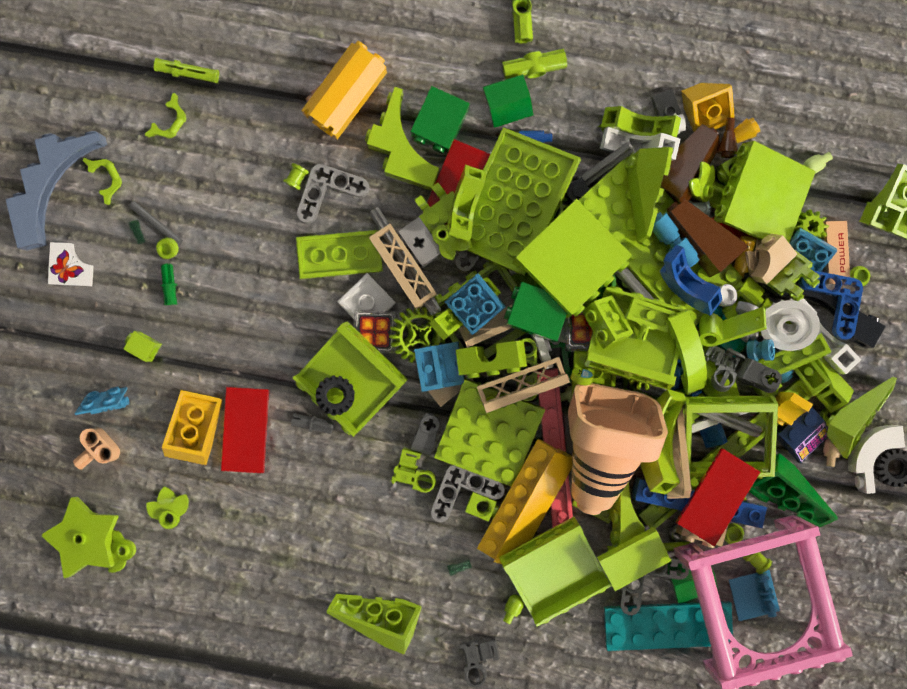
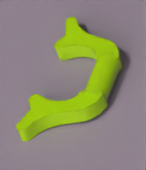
(172, 131)
(116, 180)

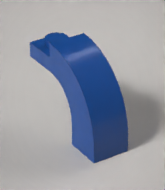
(687, 285)

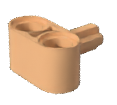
(95, 449)

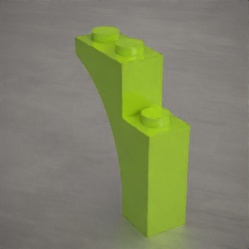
(661, 474)

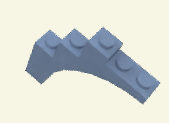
(39, 179)

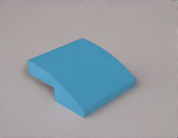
(438, 366)

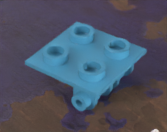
(98, 402)
(754, 596)

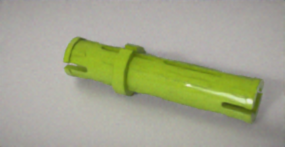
(179, 69)

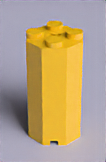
(345, 89)

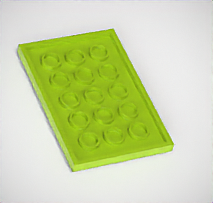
(519, 196)

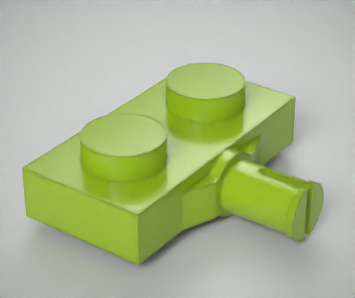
(648, 316)

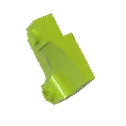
(889, 207)

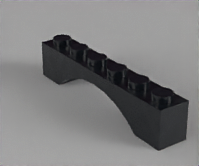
(867, 328)

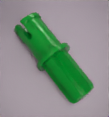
(168, 285)

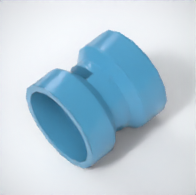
(761, 350)

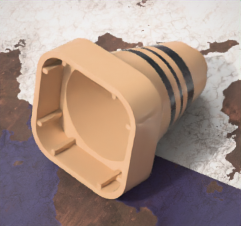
(610, 439)

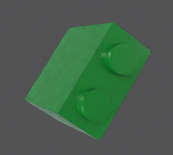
(439, 120)
(535, 312)

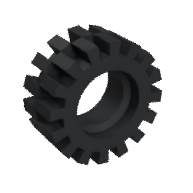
(344, 386)
(882, 467)

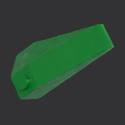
(793, 492)

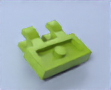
(438, 213)
(791, 273)

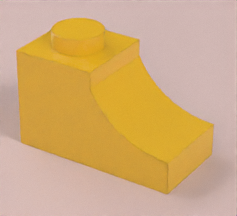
(790, 407)

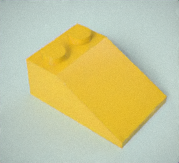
(192, 428)

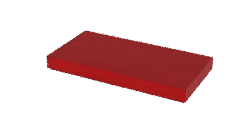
(457, 157)
(245, 430)
(718, 497)

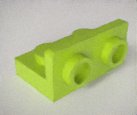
(607, 321)

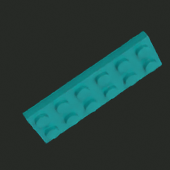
(659, 626)

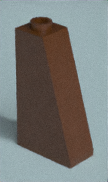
(697, 148)
(712, 241)

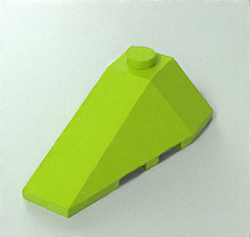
(645, 177)
(850, 422)
(381, 620)

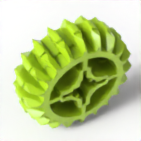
(411, 340)

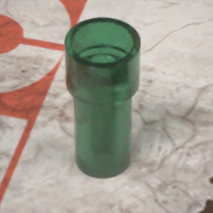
(136, 229)
(454, 569)

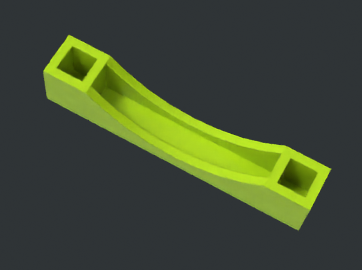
(838, 392)
(624, 519)

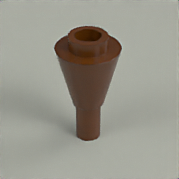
(728, 144)

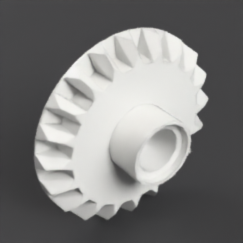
(791, 336)

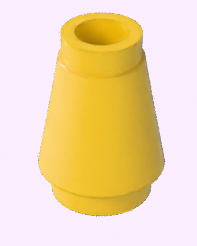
(746, 130)

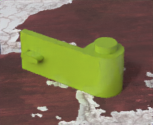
(716, 331)

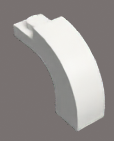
(614, 138)
(868, 449)

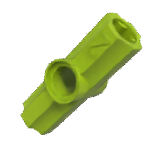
(522, 21)
(535, 64)

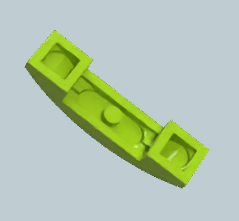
(690, 351)

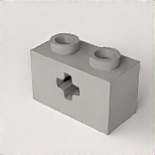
(417, 231)

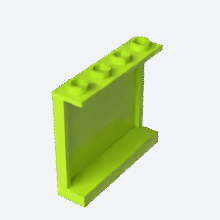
(764, 192)
(573, 258)
(639, 360)
(358, 361)
(555, 571)

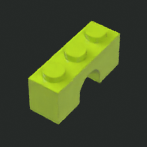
(509, 356)

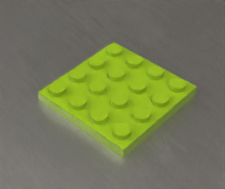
(488, 442)

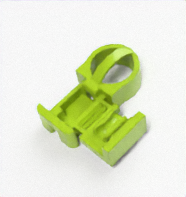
(408, 469)

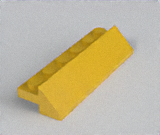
(527, 500)

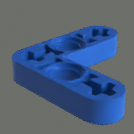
(844, 296)

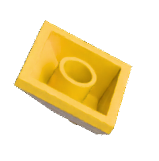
(708, 104)

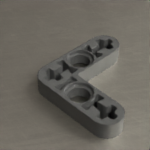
(673, 575)

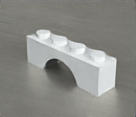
(842, 356)

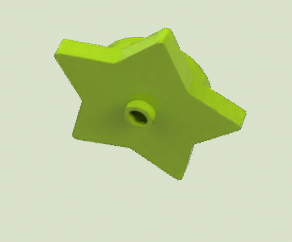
(82, 538)

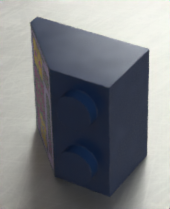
(804, 435)

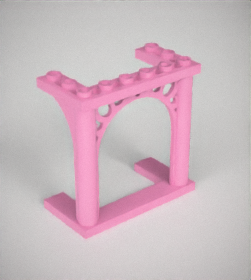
(826, 639)

